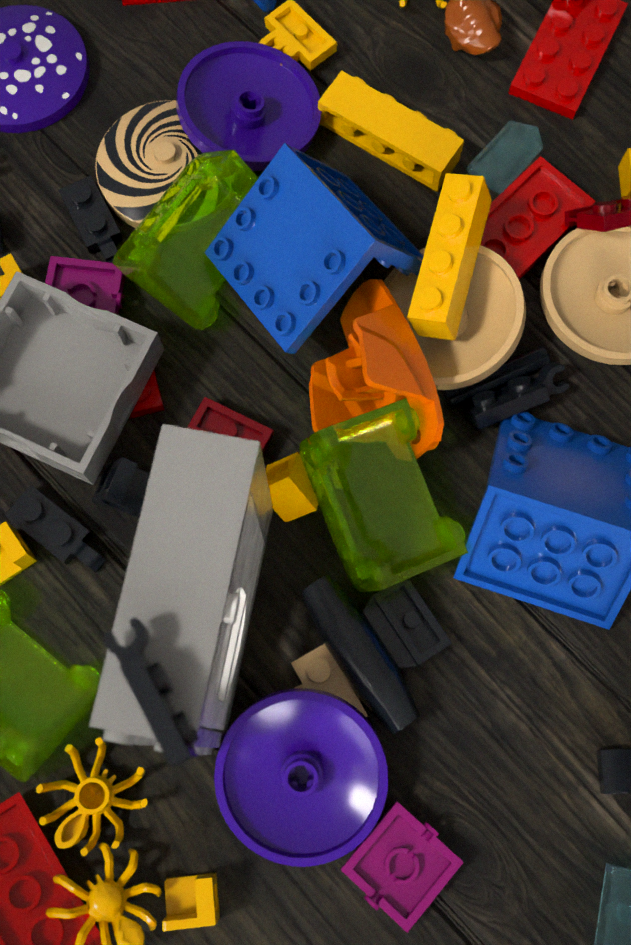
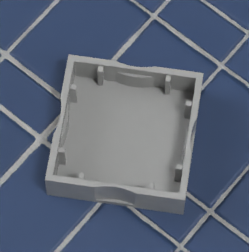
(68, 376)

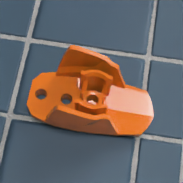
(376, 368)

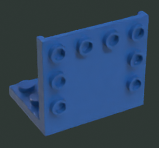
(303, 244)
(554, 521)

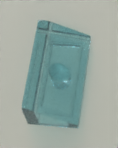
(507, 155)
(615, 907)

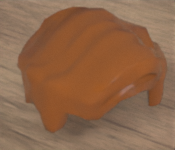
(473, 25)

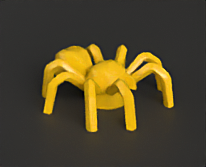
(92, 797)
(107, 903)

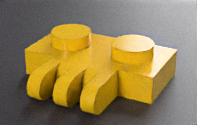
(298, 35)

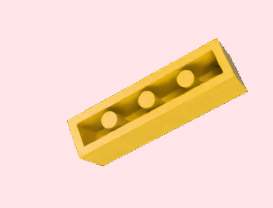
(390, 130)
(450, 256)

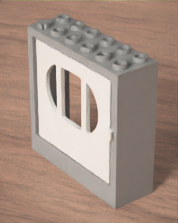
(191, 583)

